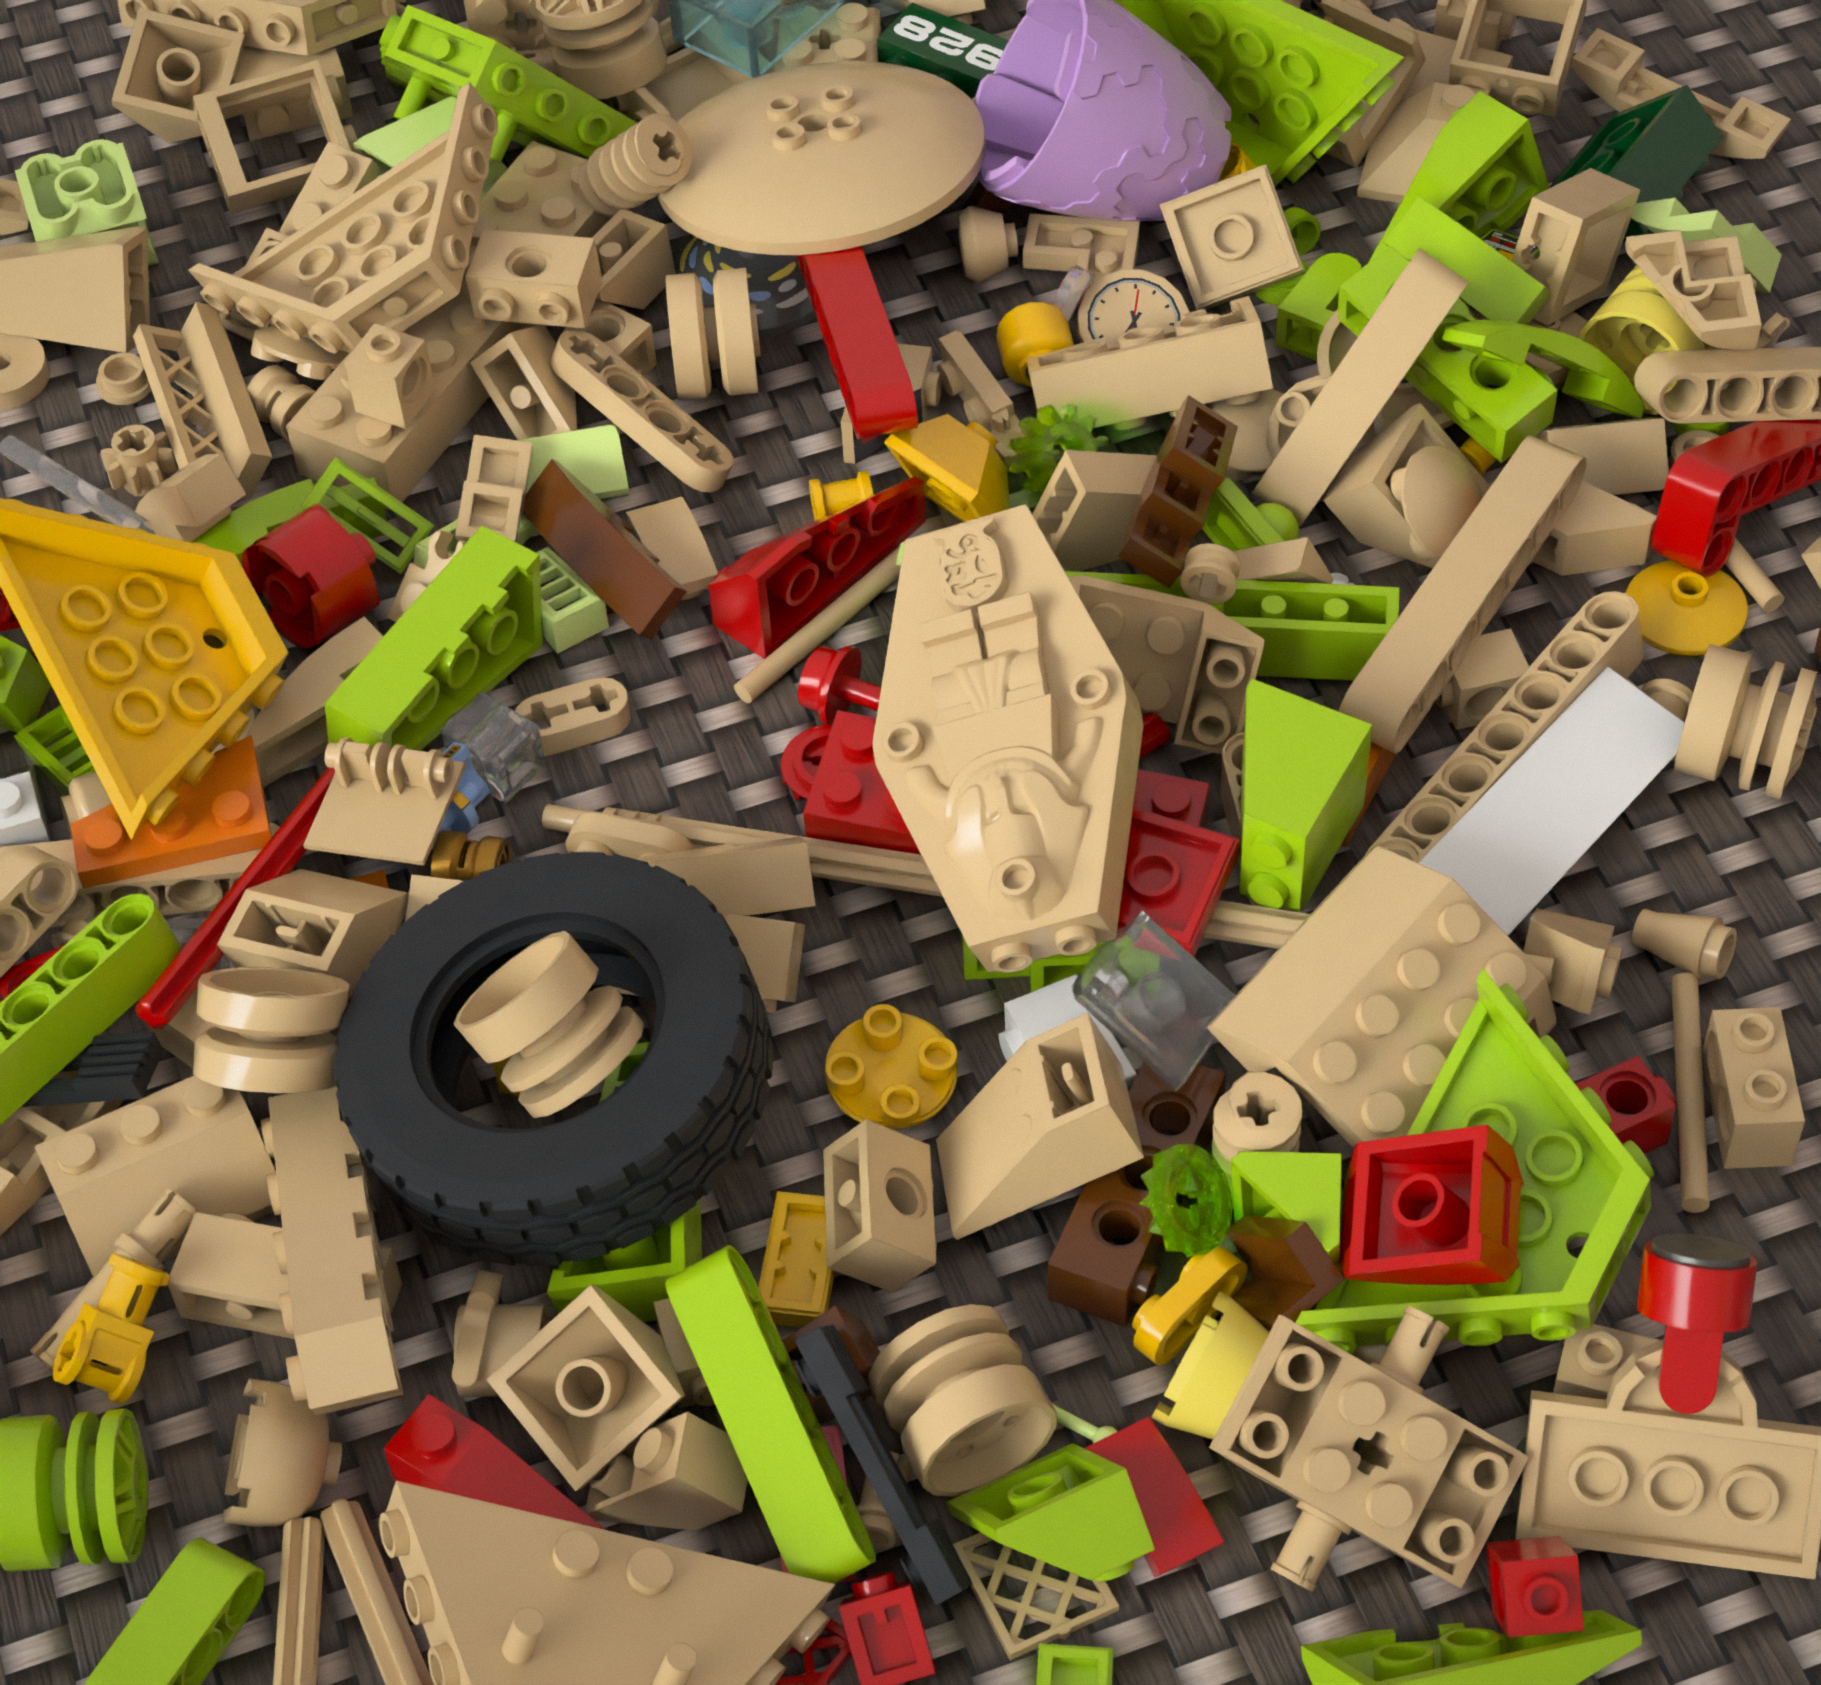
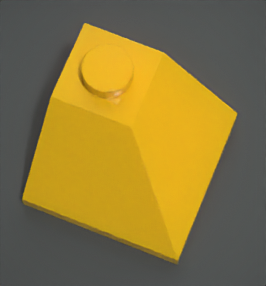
(956, 466)

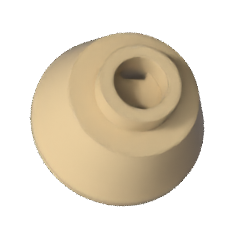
(985, 243)

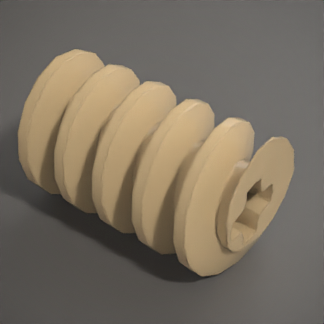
(635, 165)
(1256, 1116)

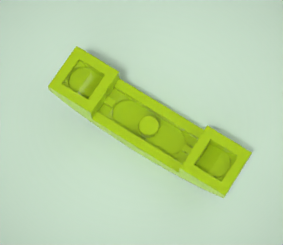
(1591, 374)

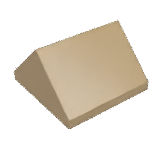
(167, 66)
(589, 1384)

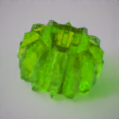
(1042, 434)

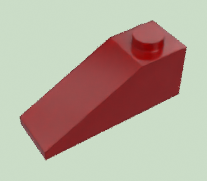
(462, 1458)

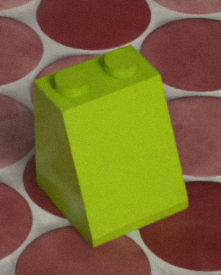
(1298, 793)

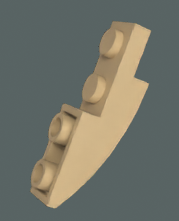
(332, 180)

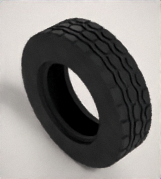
(601, 1174)

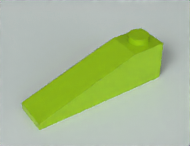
(1478, 169)
(1472, 1656)

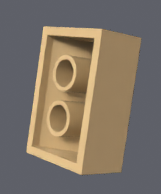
(180, 1139)

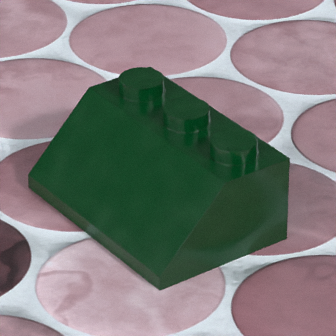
(1651, 148)

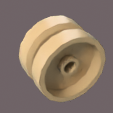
(712, 333)
(269, 1029)

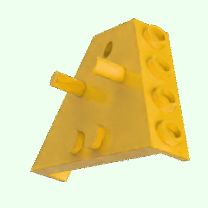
(125, 651)

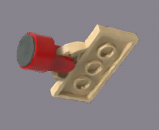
(1677, 1446)

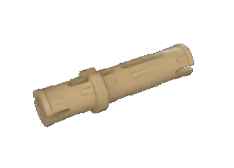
(147, 1243)

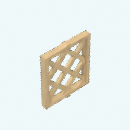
(1060, 1625)

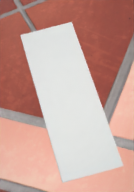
(1558, 798)

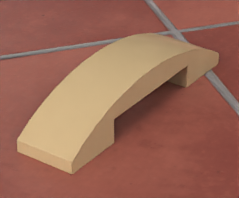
(1616, 75)

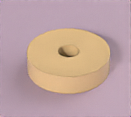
(22, 370)

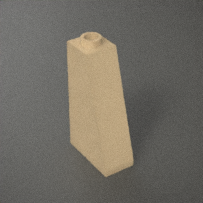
(77, 289)

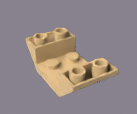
(1177, 657)

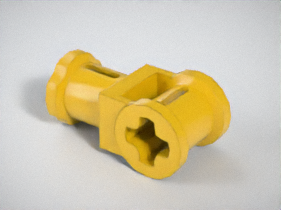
(112, 1332)

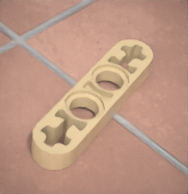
(685, 450)

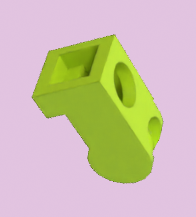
(1312, 303)

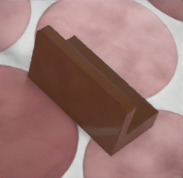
(1287, 1265)

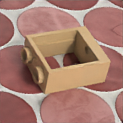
(1515, 88)
(254, 94)
(1578, 237)

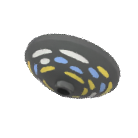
(773, 283)

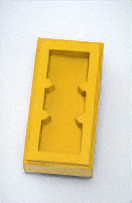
(794, 1266)

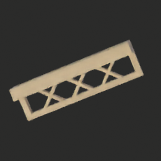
(219, 392)

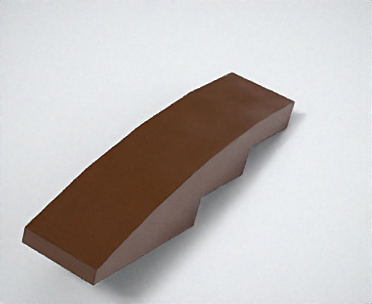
(1178, 491)
(601, 550)

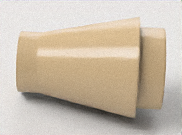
(1687, 941)

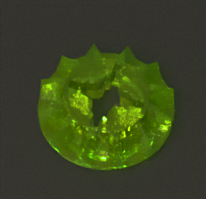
(1192, 1173)

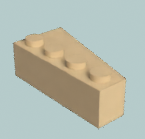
(1157, 369)

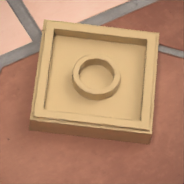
(1232, 238)

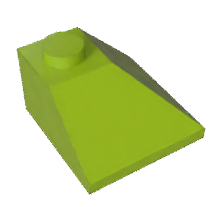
(1063, 1511)

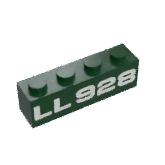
(941, 47)

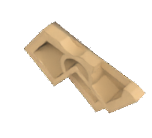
(1703, 285)

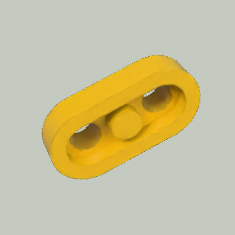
(1171, 1321)

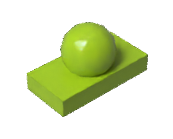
(1240, 525)

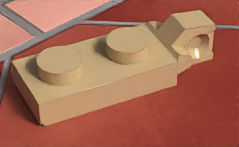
(982, 395)

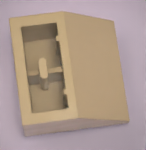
(313, 924)

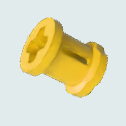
(833, 496)

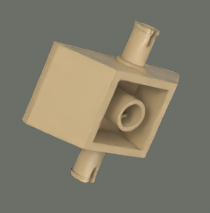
(1417, 1487)

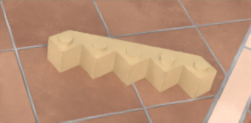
(330, 1256)

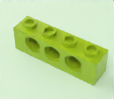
(1456, 380)

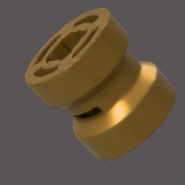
(463, 859)

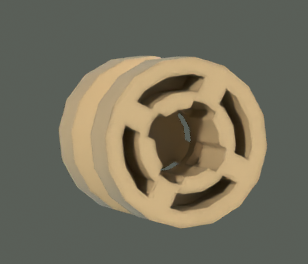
(278, 397)

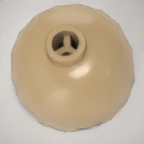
(278, 1458)

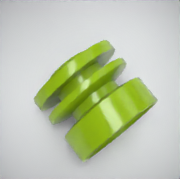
(76, 1489)

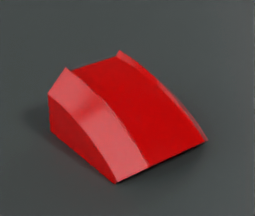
(1432, 1209)

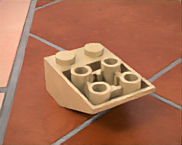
(1038, 1128)

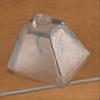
(1153, 998)

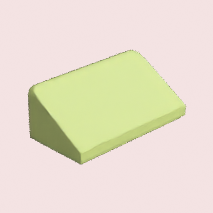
(588, 454)

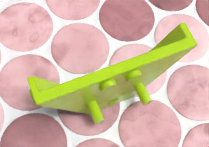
(1280, 67)
(531, 103)
(1573, 1187)

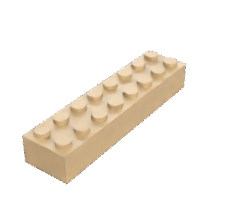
(532, 196)

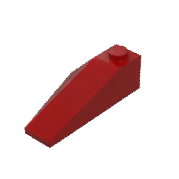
(801, 573)

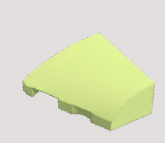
(1757, 252)

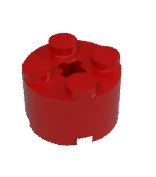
(312, 576)

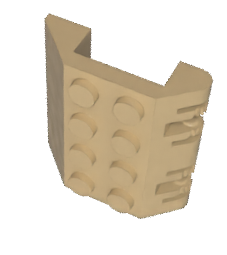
(1376, 995)

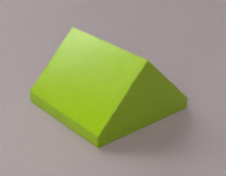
(1292, 1188)

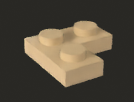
(1091, 243)

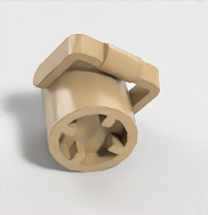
(490, 1334)

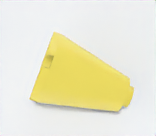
(1212, 1370)

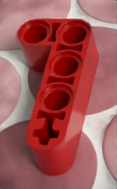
(1727, 479)

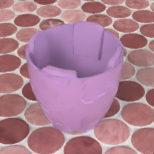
(1098, 115)

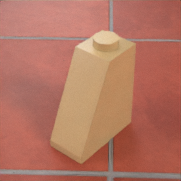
(1091, 505)

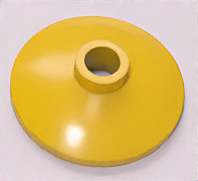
(1686, 610)

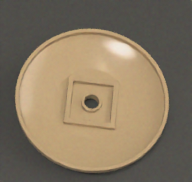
(825, 158)

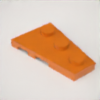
(210, 821)

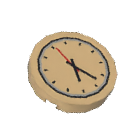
(1127, 302)

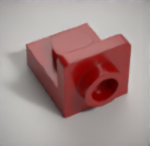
(886, 1631)

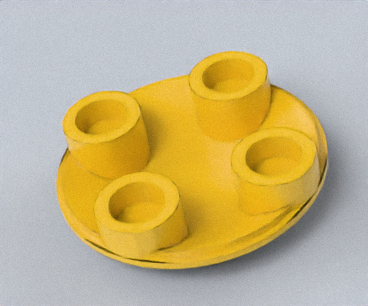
(891, 1069)

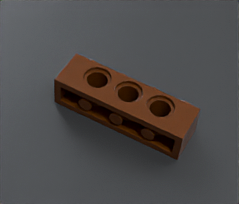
(1114, 1278)

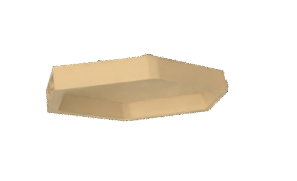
(1008, 741)

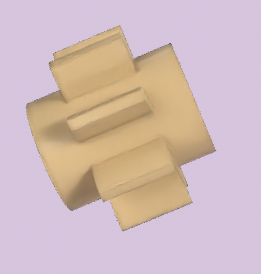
(138, 459)

